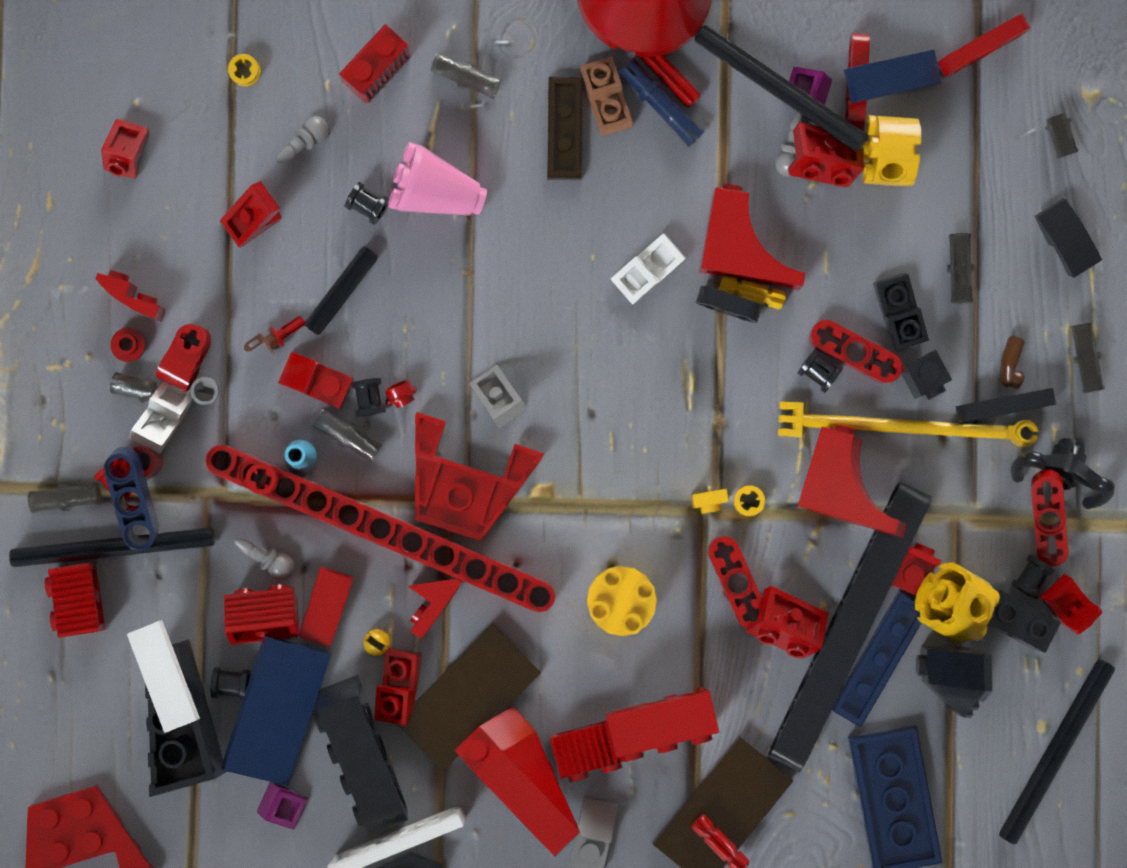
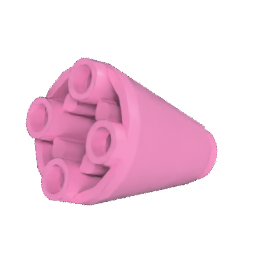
(434, 186)

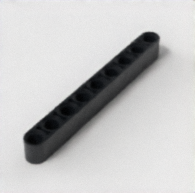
(847, 631)

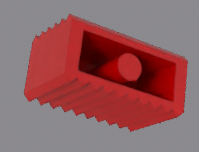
(375, 63)
(75, 600)
(261, 613)
(584, 751)

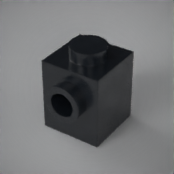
(926, 376)

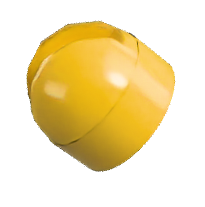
(380, 636)

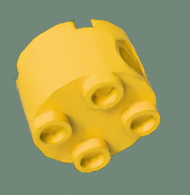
(891, 151)
(621, 600)
(956, 603)

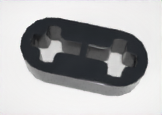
(728, 304)

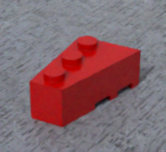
(662, 724)

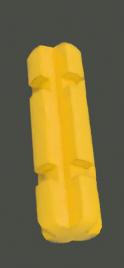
(753, 292)

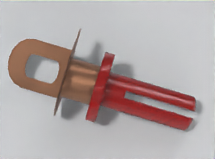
(276, 337)

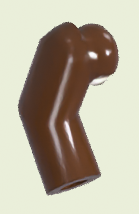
(1009, 362)

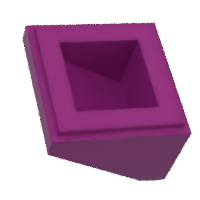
(813, 82)
(281, 805)

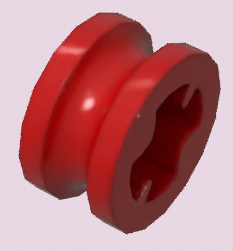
(254, 486)

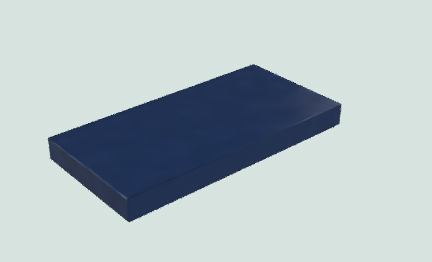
(276, 710)
(895, 799)

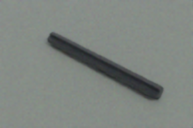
(781, 88)
(109, 548)
(1056, 751)

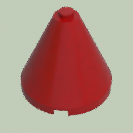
(645, 26)

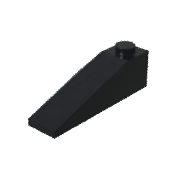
(956, 676)

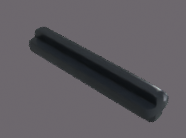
(341, 290)

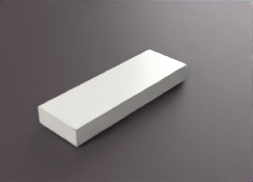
(163, 676)

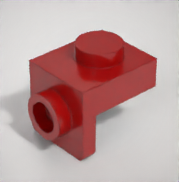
(1070, 605)

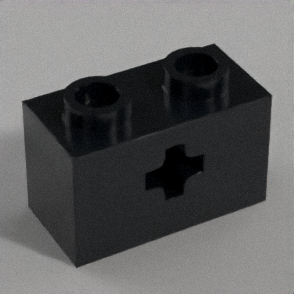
(1023, 622)

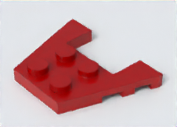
(459, 495)
(78, 829)

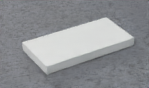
(400, 839)

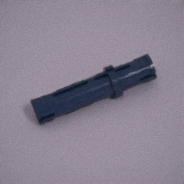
(660, 102)

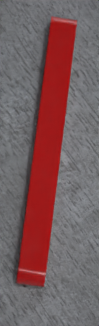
(399, 529)

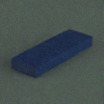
(892, 76)

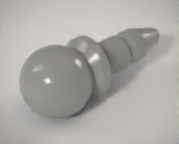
(313, 132)
(788, 152)
(278, 564)

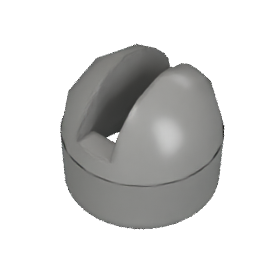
(203, 397)

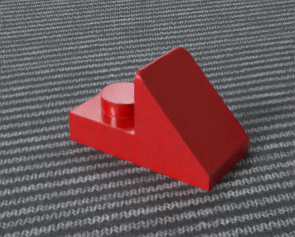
(251, 214)
(316, 380)
(439, 595)

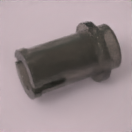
(1061, 135)
(134, 387)

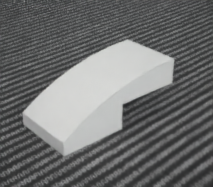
(648, 268)
(161, 417)

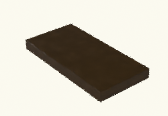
(469, 695)
(733, 797)

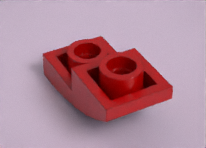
(118, 287)
(325, 606)
(399, 686)

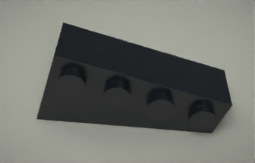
(190, 751)
(360, 756)

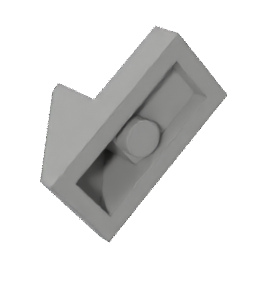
(498, 396)
(596, 834)

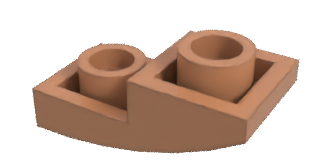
(606, 96)

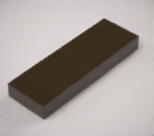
(564, 128)

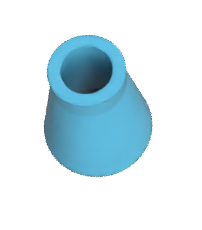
(308, 459)

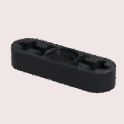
(1005, 405)

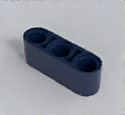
(126, 514)

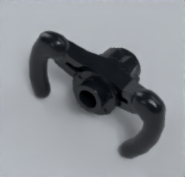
(1069, 462)

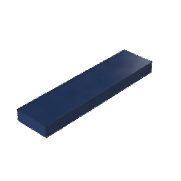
(878, 660)

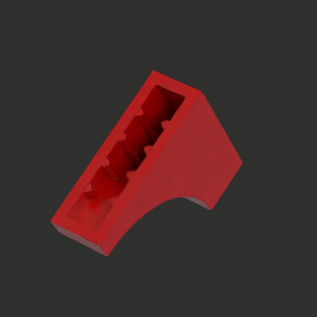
(734, 248)
(836, 484)

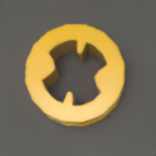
(234, 71)
(751, 511)

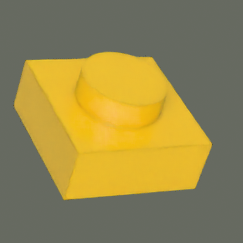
(710, 500)

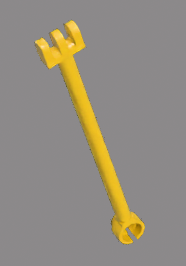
(802, 420)

